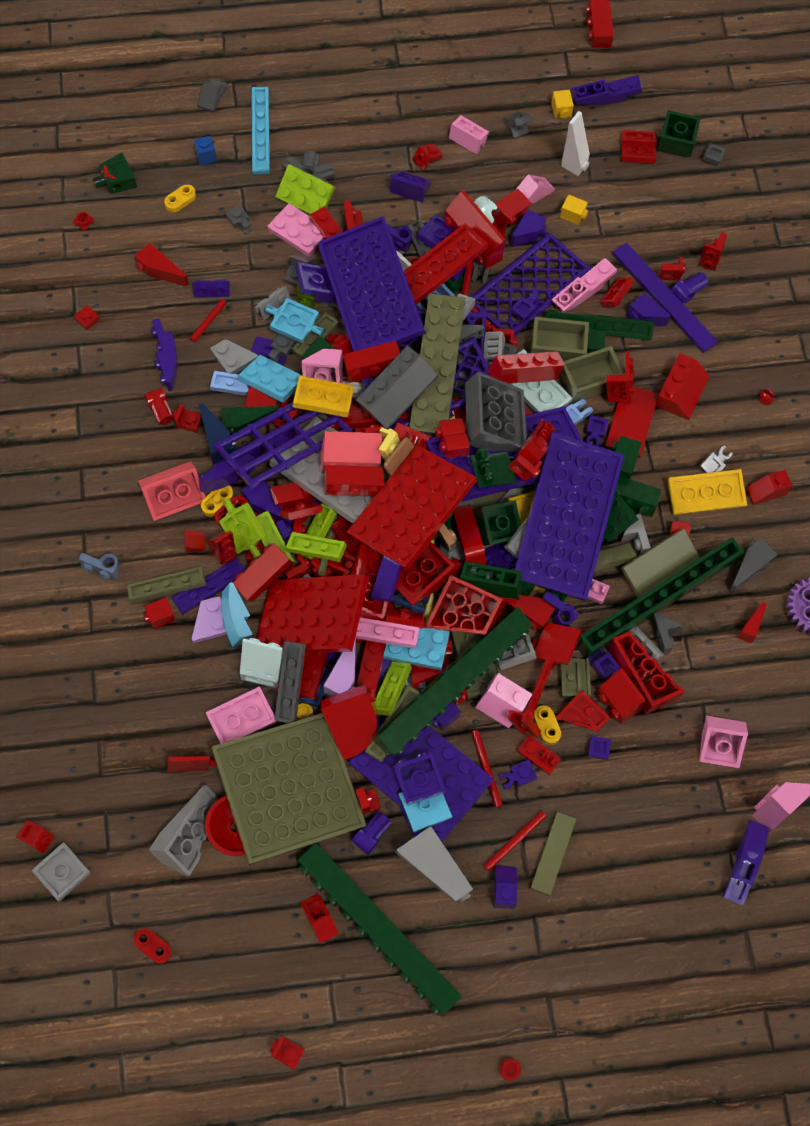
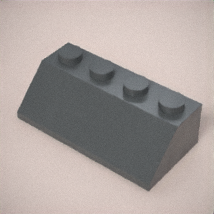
(397, 387)

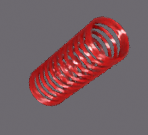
(337, 528)

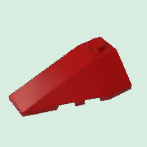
(369, 563)

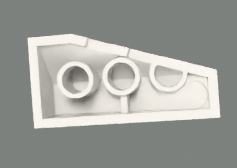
(576, 147)

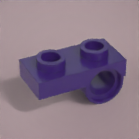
(397, 236)
(560, 608)

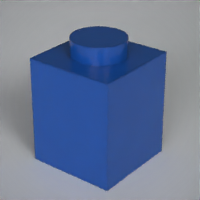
(205, 150)

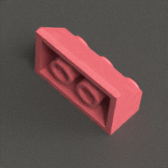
(350, 449)
(172, 490)

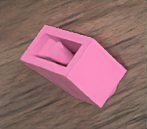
(535, 188)

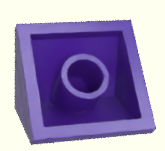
(409, 186)

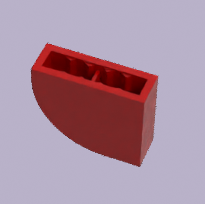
(351, 719)

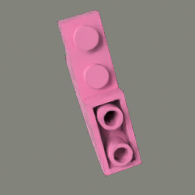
(585, 287)

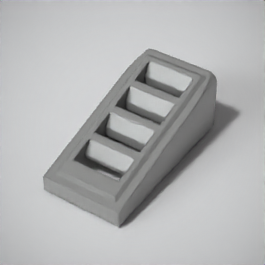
(491, 340)

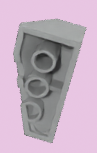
(182, 838)

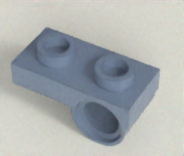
(99, 566)

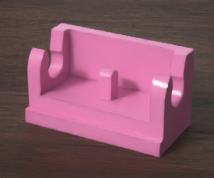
(468, 134)

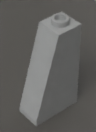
(435, 864)

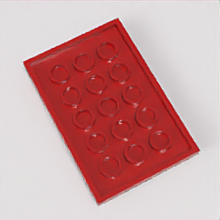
(411, 506)
(314, 612)

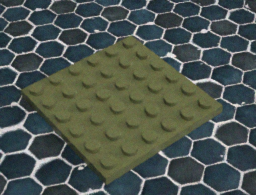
(287, 788)

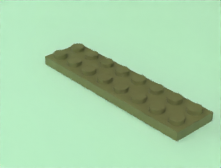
(440, 352)

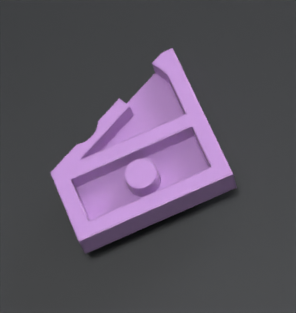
(209, 620)

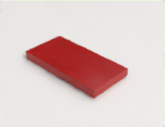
(633, 418)

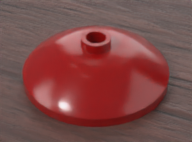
(219, 831)

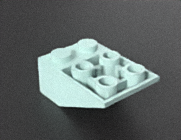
(261, 662)

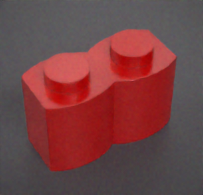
(452, 438)

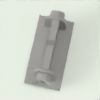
(275, 300)
(651, 649)

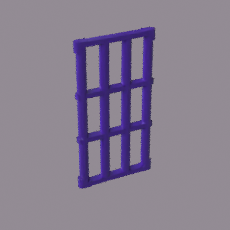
(275, 452)

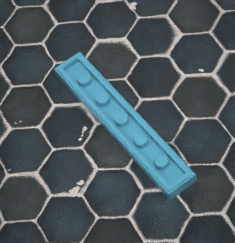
(260, 131)

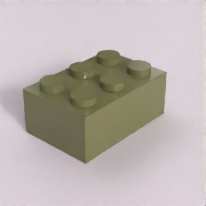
(560, 335)
(587, 373)

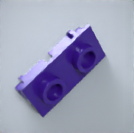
(209, 288)

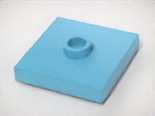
(426, 812)

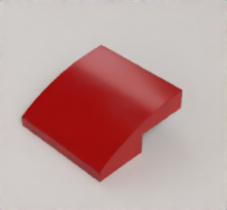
(638, 146)

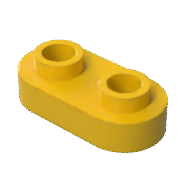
(180, 197)
(214, 499)
(547, 724)

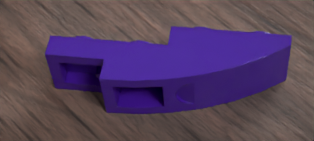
(607, 93)
(167, 355)
(223, 474)
(747, 862)

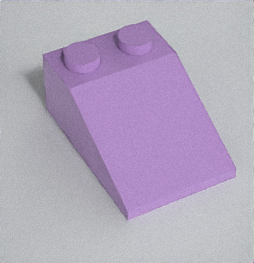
(342, 676)

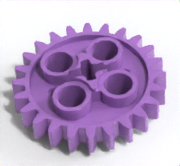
(800, 605)

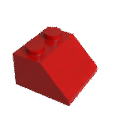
(621, 697)

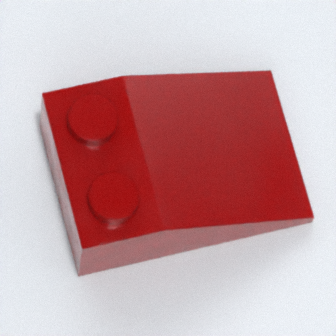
(425, 575)

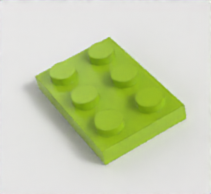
(304, 190)

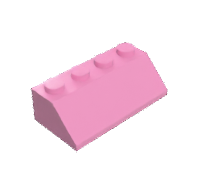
(780, 803)

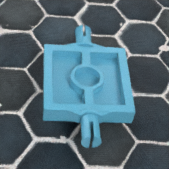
(294, 320)

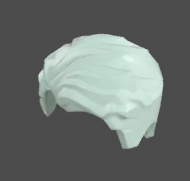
(486, 207)

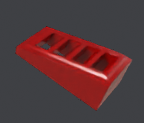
(751, 628)

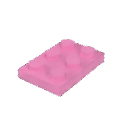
(296, 229)
(241, 716)

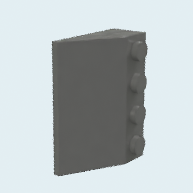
(494, 414)

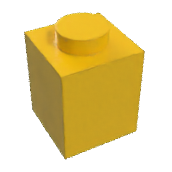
(562, 104)
(574, 210)

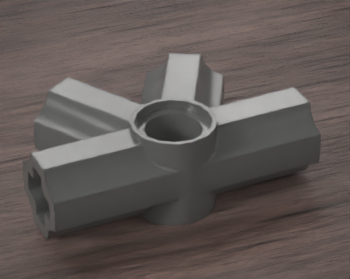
(311, 166)

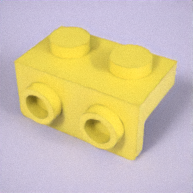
(390, 442)

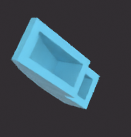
(234, 616)

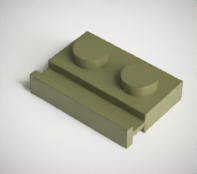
(575, 677)

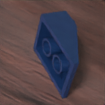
(215, 431)

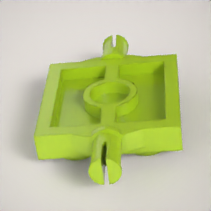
(244, 526)

